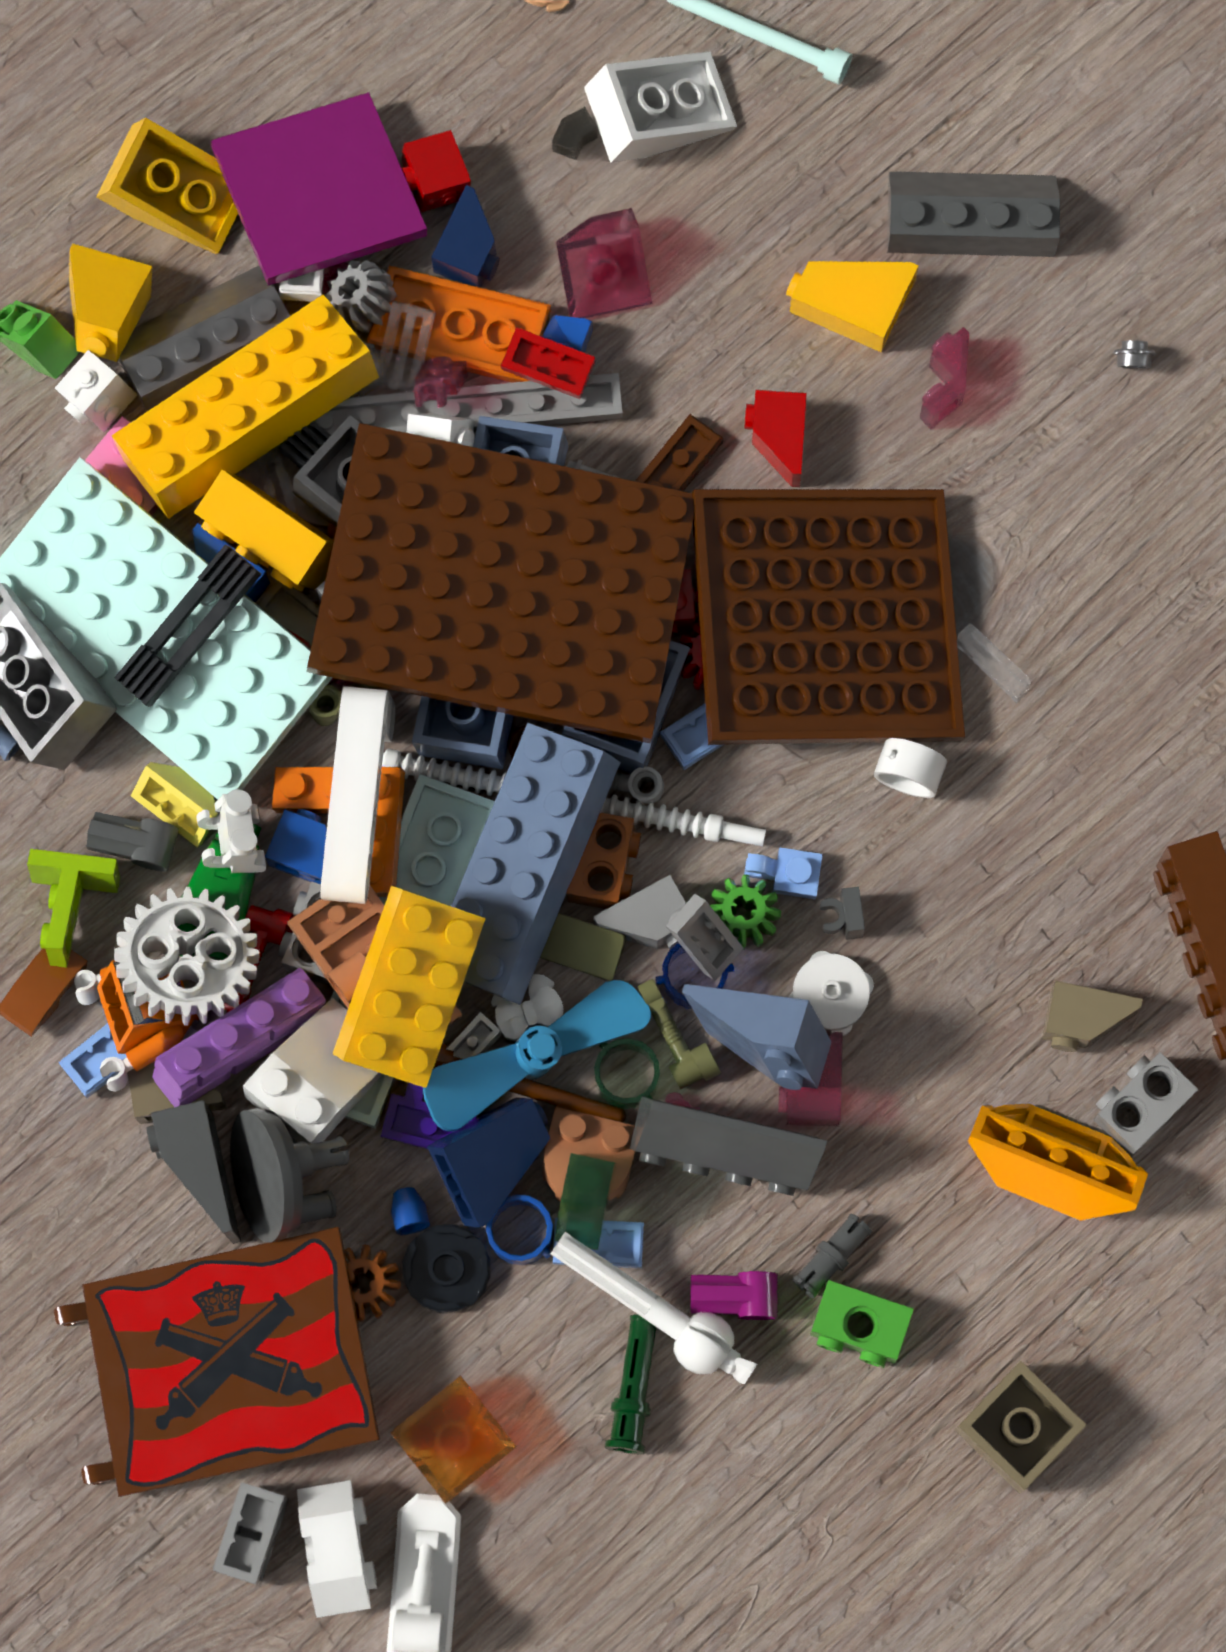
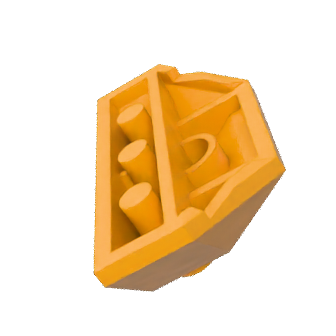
(1056, 1161)

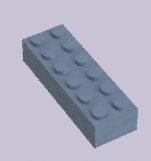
(531, 854)

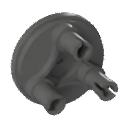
(270, 1173)

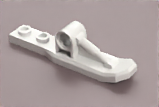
(424, 1576)

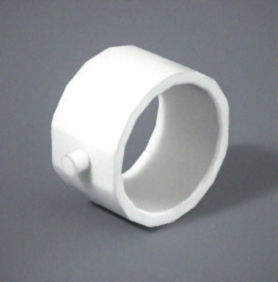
(910, 768)

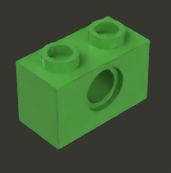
(887, 1319)

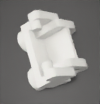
(235, 834)

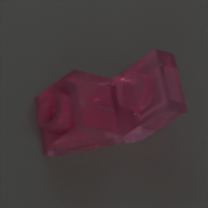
(950, 366)

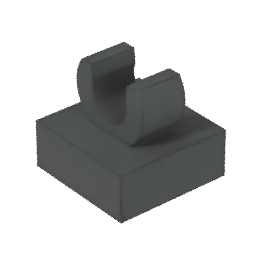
(849, 912)

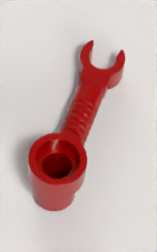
(269, 927)

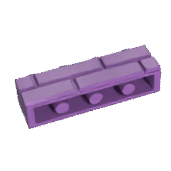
(237, 1039)

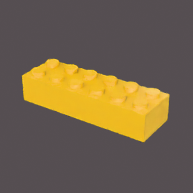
(246, 405)

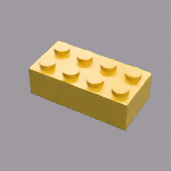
(408, 987)

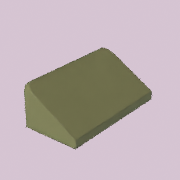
(584, 947)

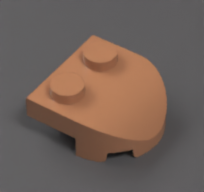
(589, 1137)

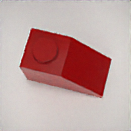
(779, 430)

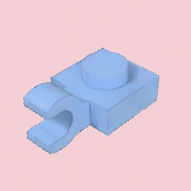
(793, 872)

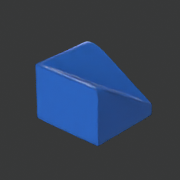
(569, 331)

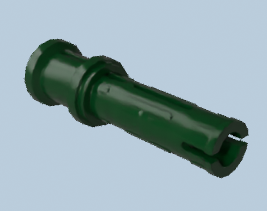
(631, 1405)

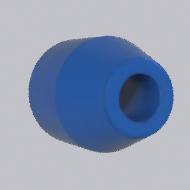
(409, 1212)

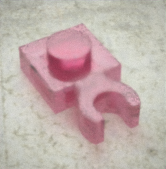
(438, 379)

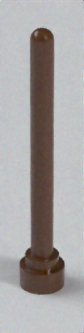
(550, 1094)

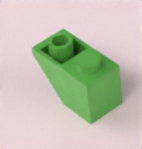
(37, 338)

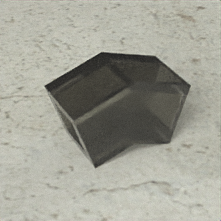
(574, 133)

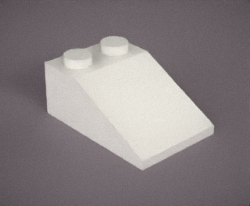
(658, 104)
(307, 1082)

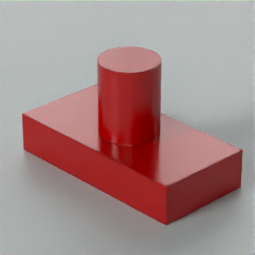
(548, 363)

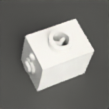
(94, 392)

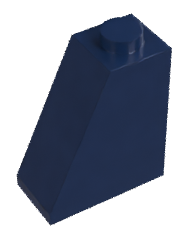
(490, 1157)

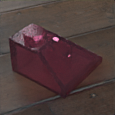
(604, 265)

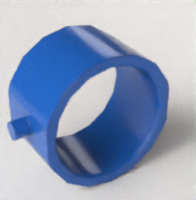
(541, 1251)

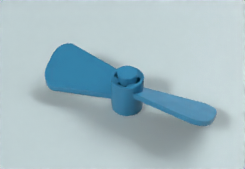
(472, 1084)

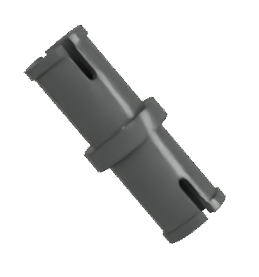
(832, 1255)

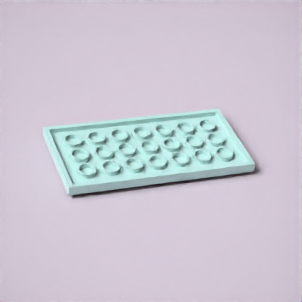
(107, 581)

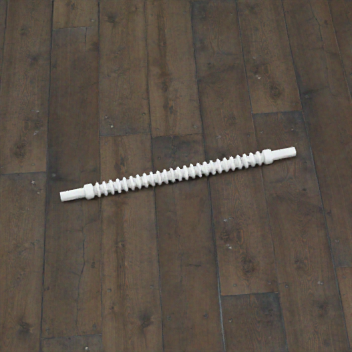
(712, 827)

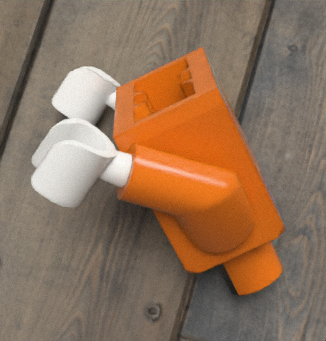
(132, 1029)

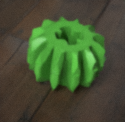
(749, 899)

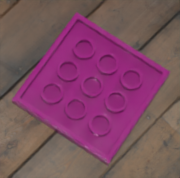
(318, 188)

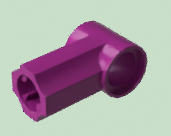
(748, 1295)

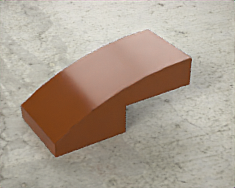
(39, 991)

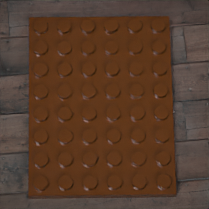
(503, 583)

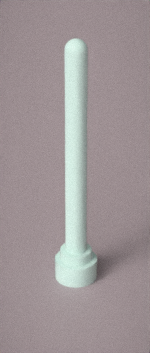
(830, 62)

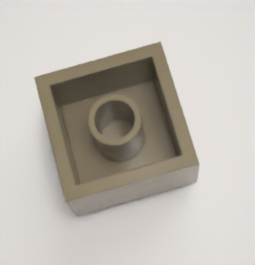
(1020, 1427)

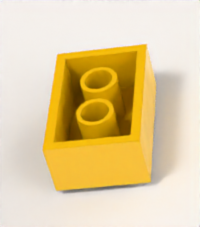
(266, 531)

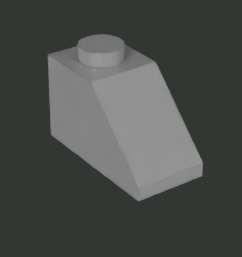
(645, 914)

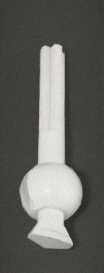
(700, 1341)

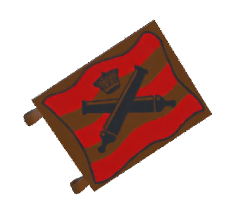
(227, 1362)

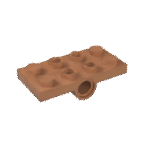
(339, 940)

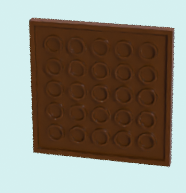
(826, 616)

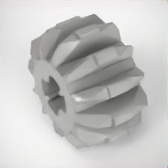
(361, 294)

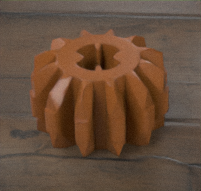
(378, 1285)

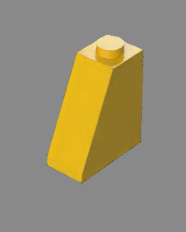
(853, 297)
(106, 299)

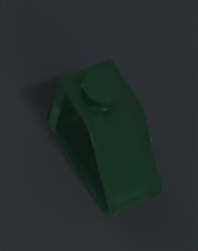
(585, 1199)

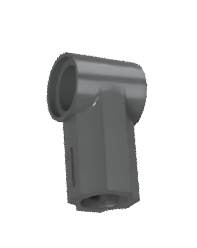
(143, 842)

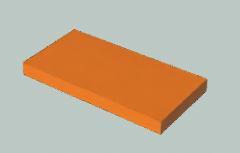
(468, 321)

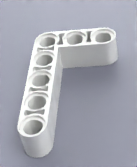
(363, 728)

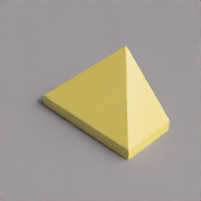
(175, 799)

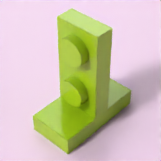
(68, 877)

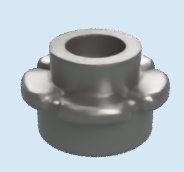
(1134, 355)

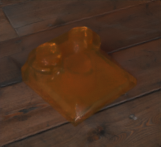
(453, 1439)

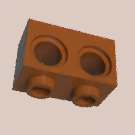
(606, 861)

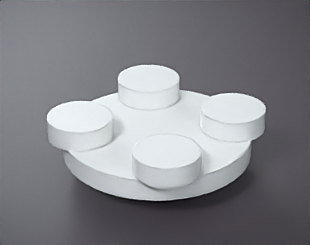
(835, 989)

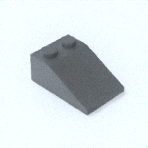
(191, 1148)

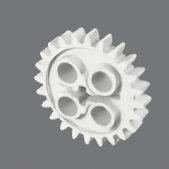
(158, 931)

